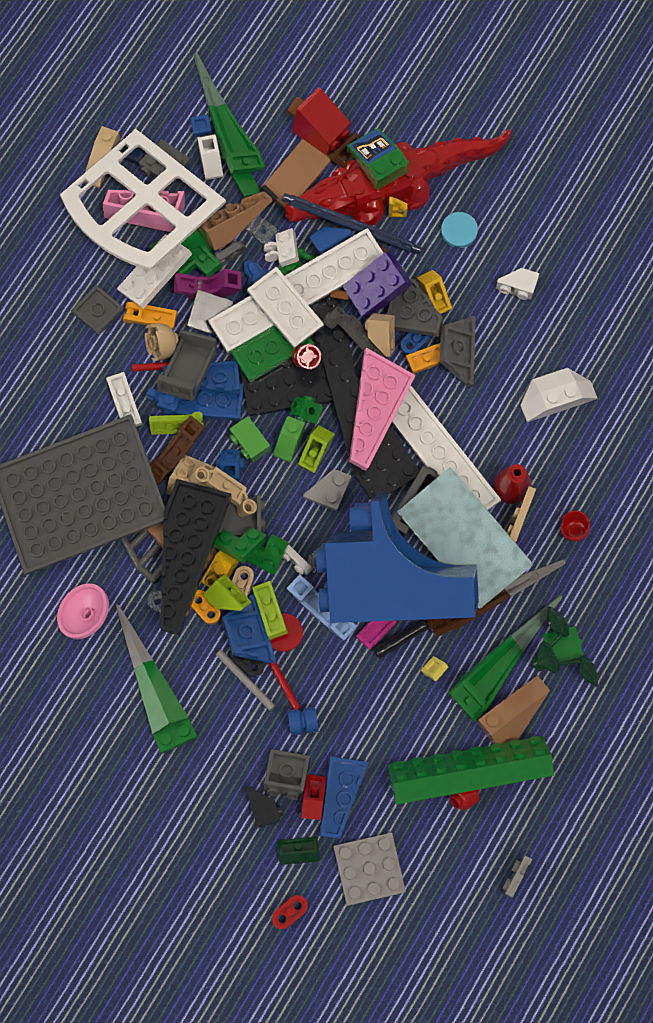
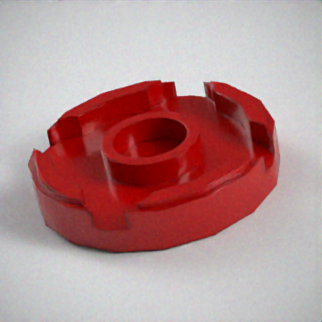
(290, 640)

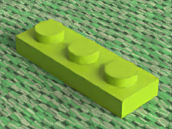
(270, 610)

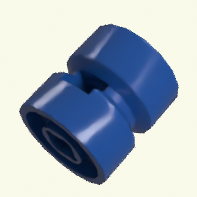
(303, 721)

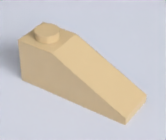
(104, 143)

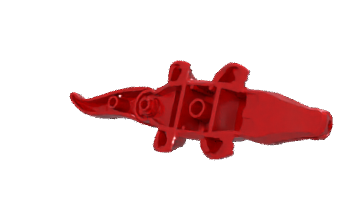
(354, 195)

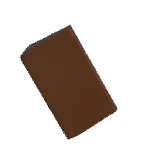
(342, 153)

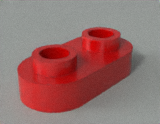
(289, 912)

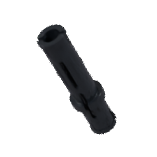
(406, 635)

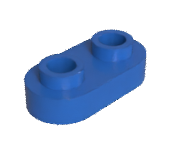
(415, 340)

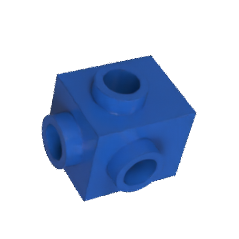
(231, 462)

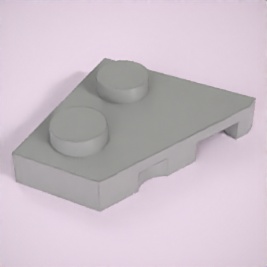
(329, 490)
(519, 869)

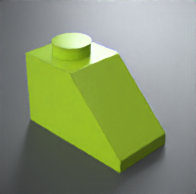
(316, 448)
(226, 595)

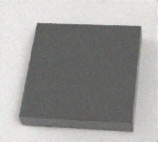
(97, 310)

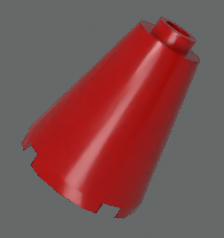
(512, 484)

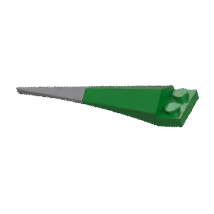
(165, 714)

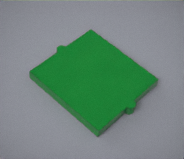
(566, 648)

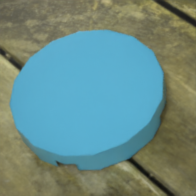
(459, 229)

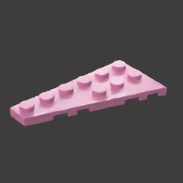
(379, 398)

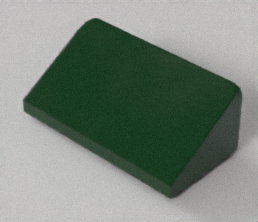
(298, 850)

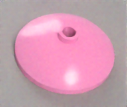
(83, 611)

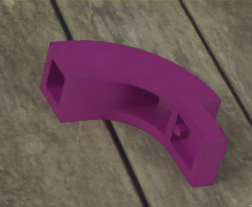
(221, 284)

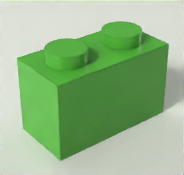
(249, 440)

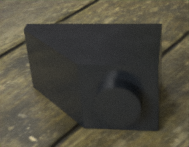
(263, 808)

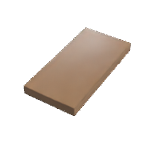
(298, 171)

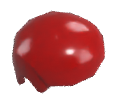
(575, 526)

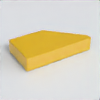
(397, 208)

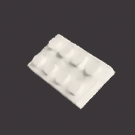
(144, 284)
(285, 307)

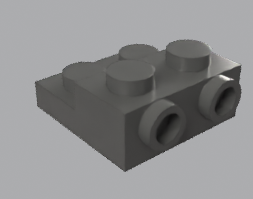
(153, 168)
(286, 774)

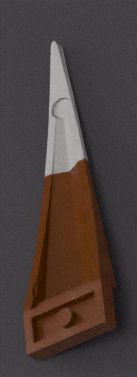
(442, 626)

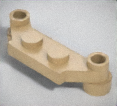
(221, 481)

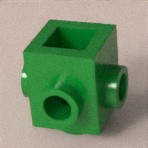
(306, 410)

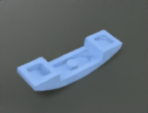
(309, 598)

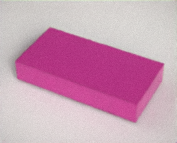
(374, 632)

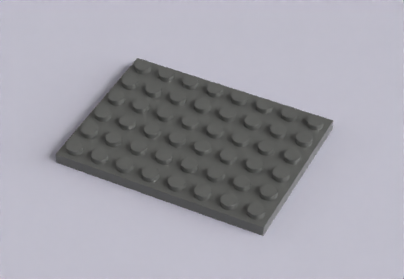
(79, 494)

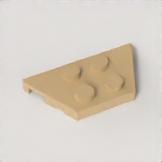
(520, 514)

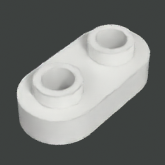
(301, 565)

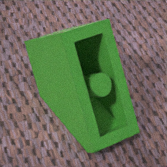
(289, 439)

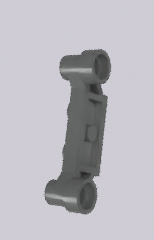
(352, 327)

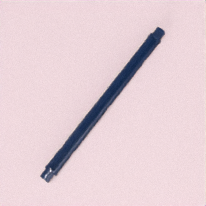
(350, 223)

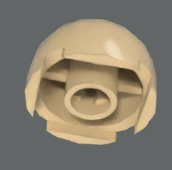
(160, 341)

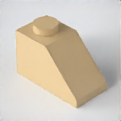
(382, 332)

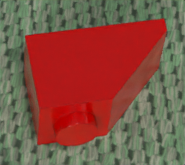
(313, 797)

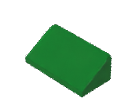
(245, 184)

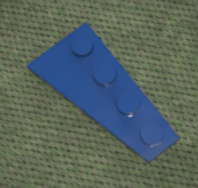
(221, 377)
(341, 787)

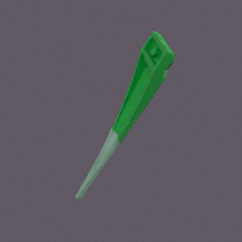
(234, 143)
(483, 681)

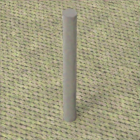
(245, 680)

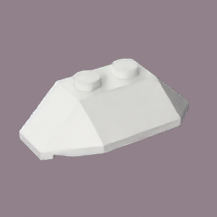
(556, 393)

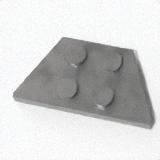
(458, 349)

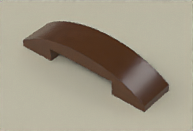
(177, 449)

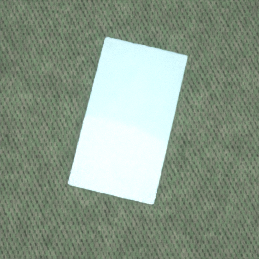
(465, 533)

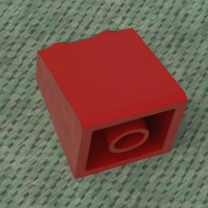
(321, 122)

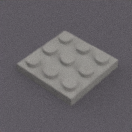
(369, 869)

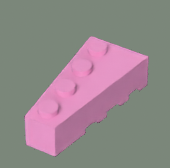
(146, 216)

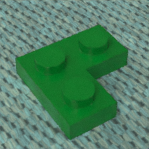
(201, 259)
(241, 547)
(271, 556)

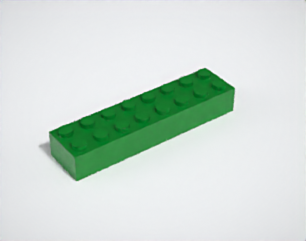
(470, 769)

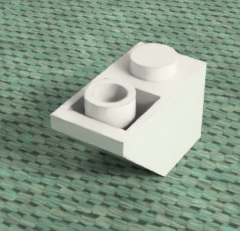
(210, 157)
(519, 283)

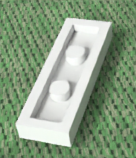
(123, 397)

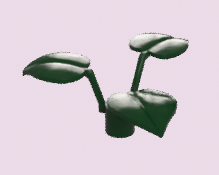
(546, 657)

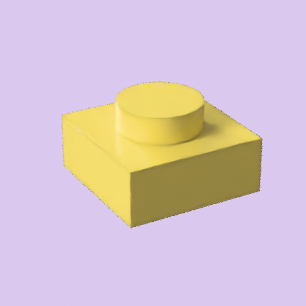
(434, 668)

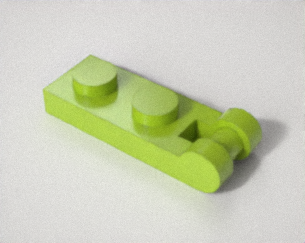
(170, 423)

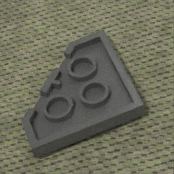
(415, 312)

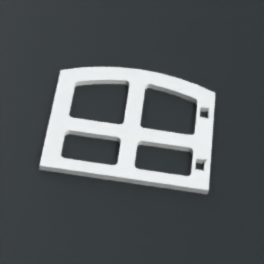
(145, 196)

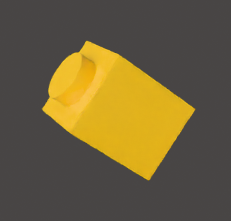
(434, 288)

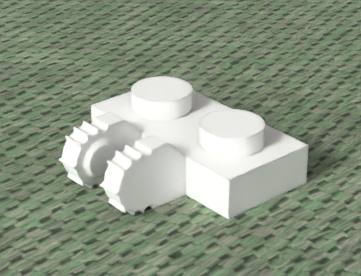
(283, 249)

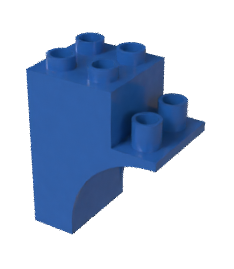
(384, 578)

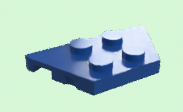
(248, 634)

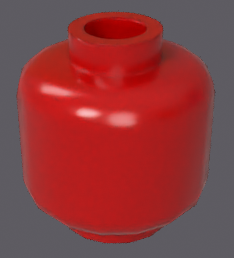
(464, 800)

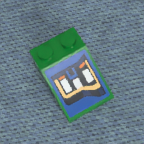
(379, 158)

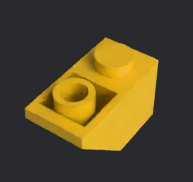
(220, 565)

